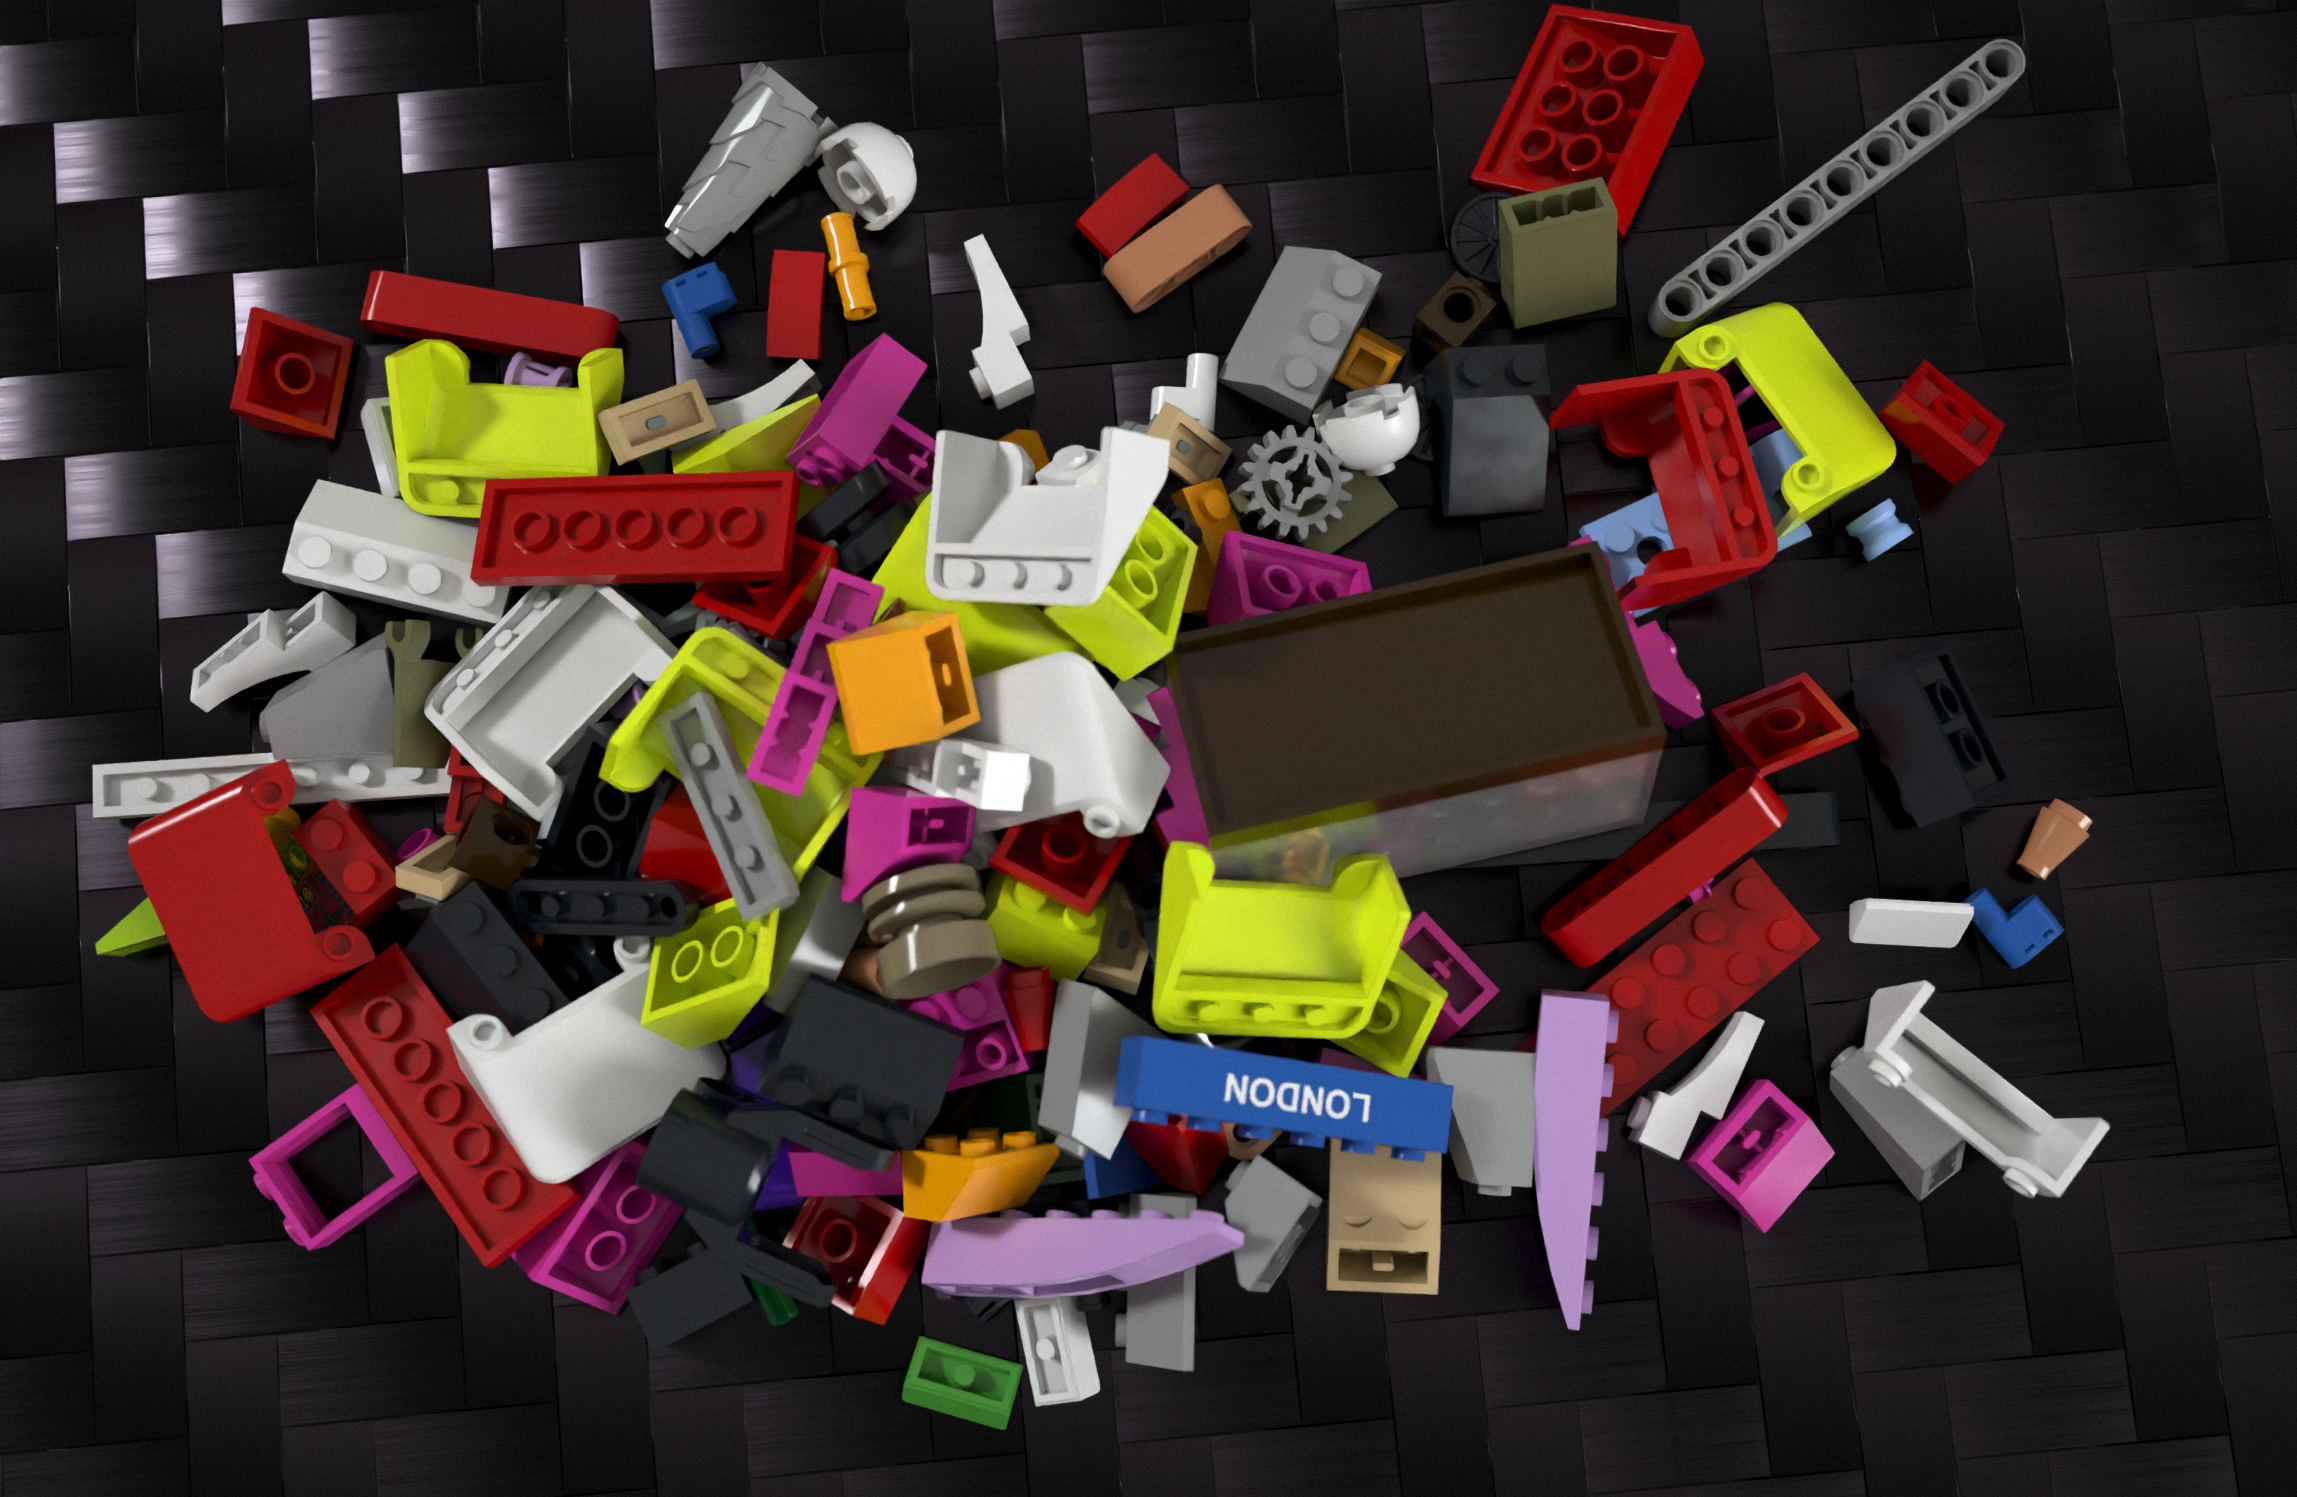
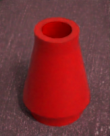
(1031, 1001)

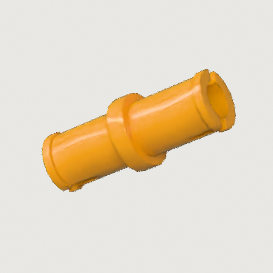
(848, 266)

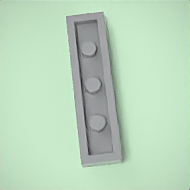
(728, 806)

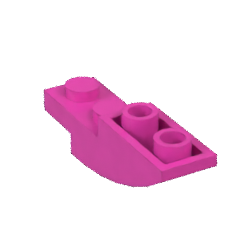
(1673, 692)

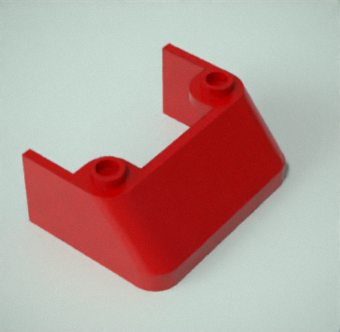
(1700, 473)

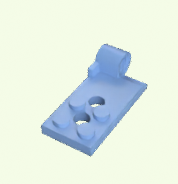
(1645, 521)

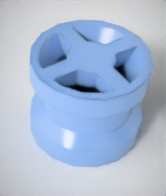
(1879, 529)

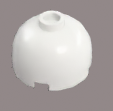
(868, 172)
(1371, 428)

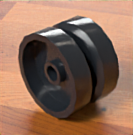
(857, 528)

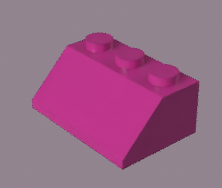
(1270, 576)
(604, 1235)

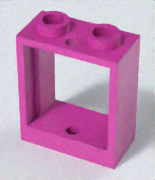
(855, 413)
(280, 1182)

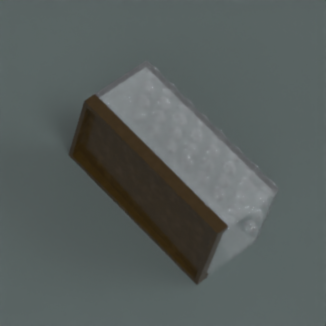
(1419, 721)

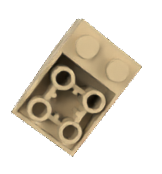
(1382, 1222)

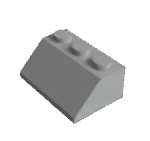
(1300, 330)
(1273, 1216)
(1162, 1310)

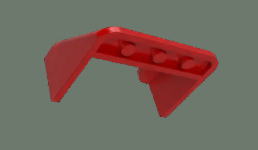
(232, 901)

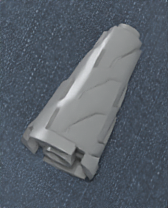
(750, 158)

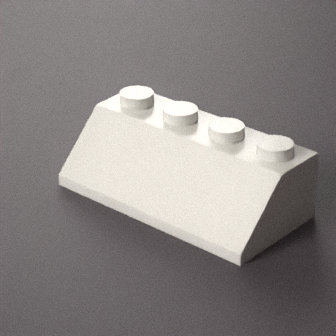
(391, 555)

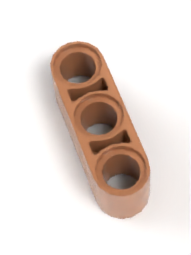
(1177, 248)

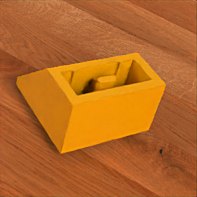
(904, 681)
(973, 1174)

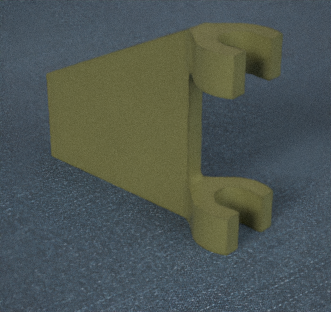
(1367, 506)
(416, 738)

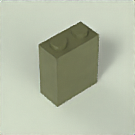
(1558, 252)

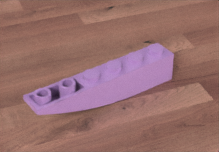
(1569, 1132)
(1068, 1253)

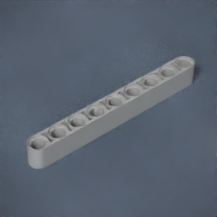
(1853, 172)

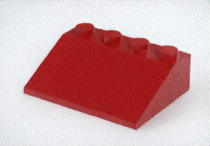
(1592, 105)

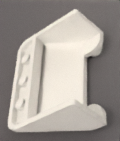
(1034, 543)
(541, 682)
(1080, 748)
(582, 1074)
(1971, 1098)

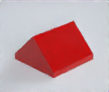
(291, 376)
(1941, 423)
(774, 606)
(1781, 725)
(682, 850)
(1062, 859)

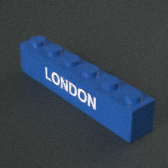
(1282, 1095)

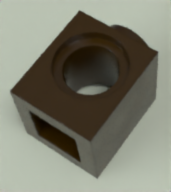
(1438, 330)
(496, 844)

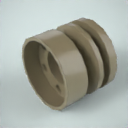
(930, 931)

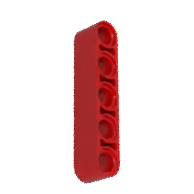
(485, 318)
(1665, 867)

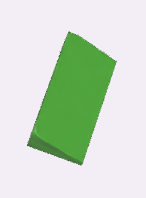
(962, 1383)

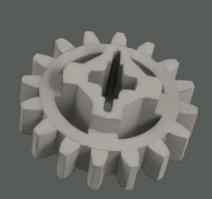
(1315, 486)

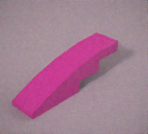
(808, 689)
(1184, 818)

